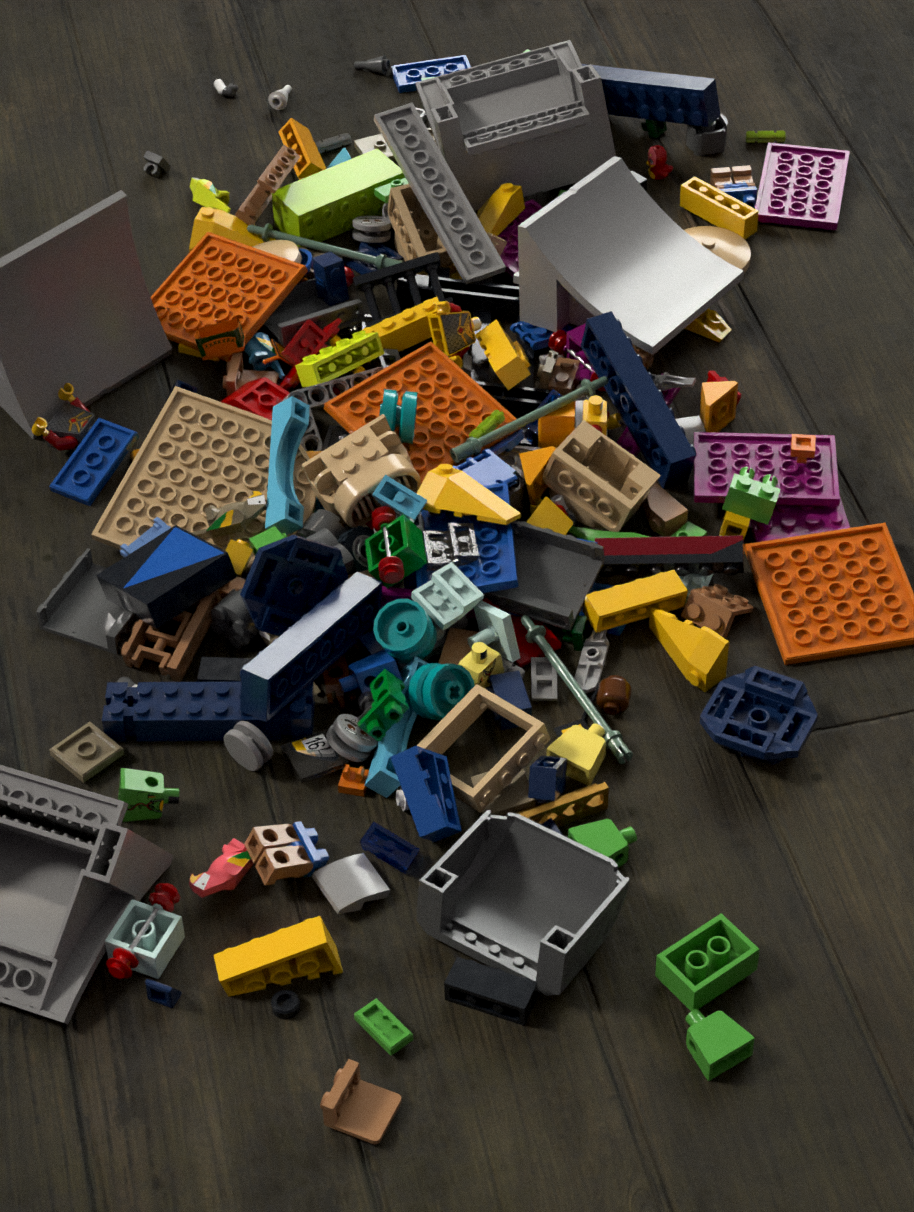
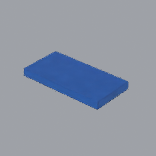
(408, 74)
(94, 461)

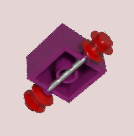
(570, 344)

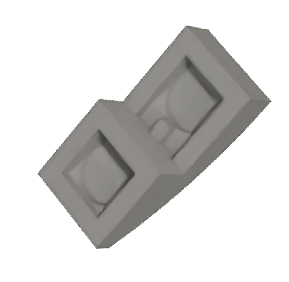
(543, 680)

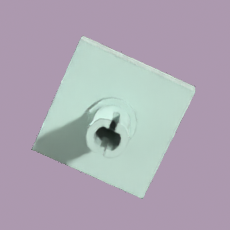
(495, 631)

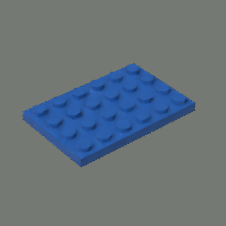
(495, 544)

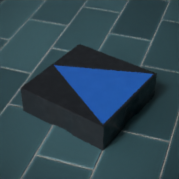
(166, 576)

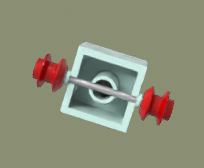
(146, 935)

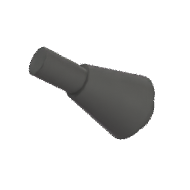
(378, 65)

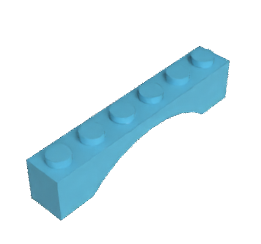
(289, 424)
(382, 775)

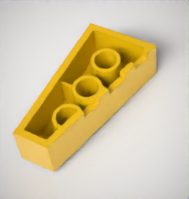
(504, 355)
(278, 958)

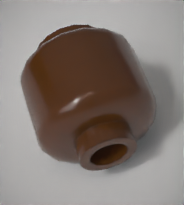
(614, 694)

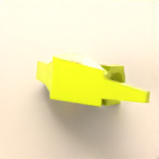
(208, 196)

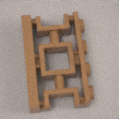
(267, 184)
(185, 640)

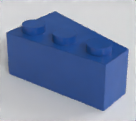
(428, 792)

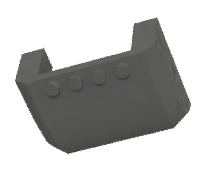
(522, 899)

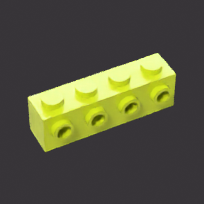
(339, 359)

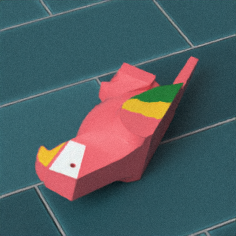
(224, 871)

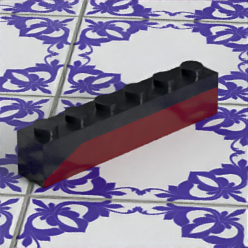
(683, 554)

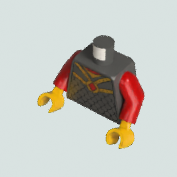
(69, 423)

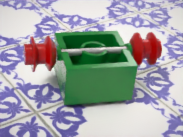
(395, 547)

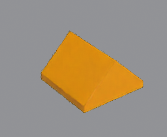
(718, 404)
(556, 426)
(533, 467)

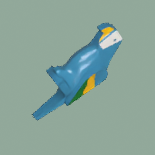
(261, 348)

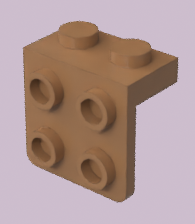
(237, 376)
(715, 608)
(358, 1106)

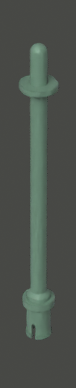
(267, 232)
(473, 445)
(613, 738)

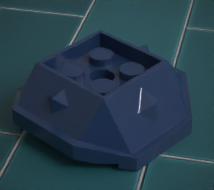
(267, 589)
(760, 715)

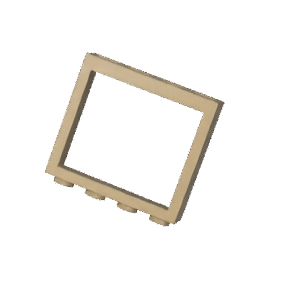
(516, 759)

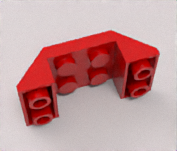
(257, 397)

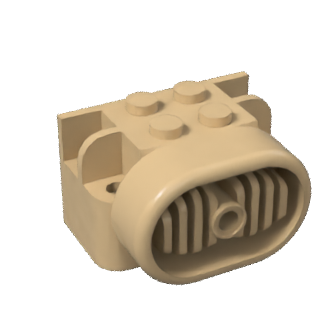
(413, 230)
(354, 467)
(598, 478)

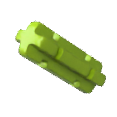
(765, 136)
(488, 424)

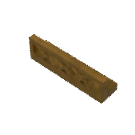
(570, 806)

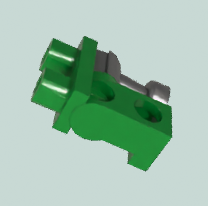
(382, 705)

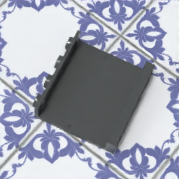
(304, 304)
(552, 575)
(82, 612)

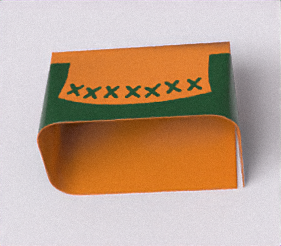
(220, 339)

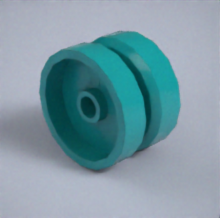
(402, 415)
(405, 630)
(438, 689)

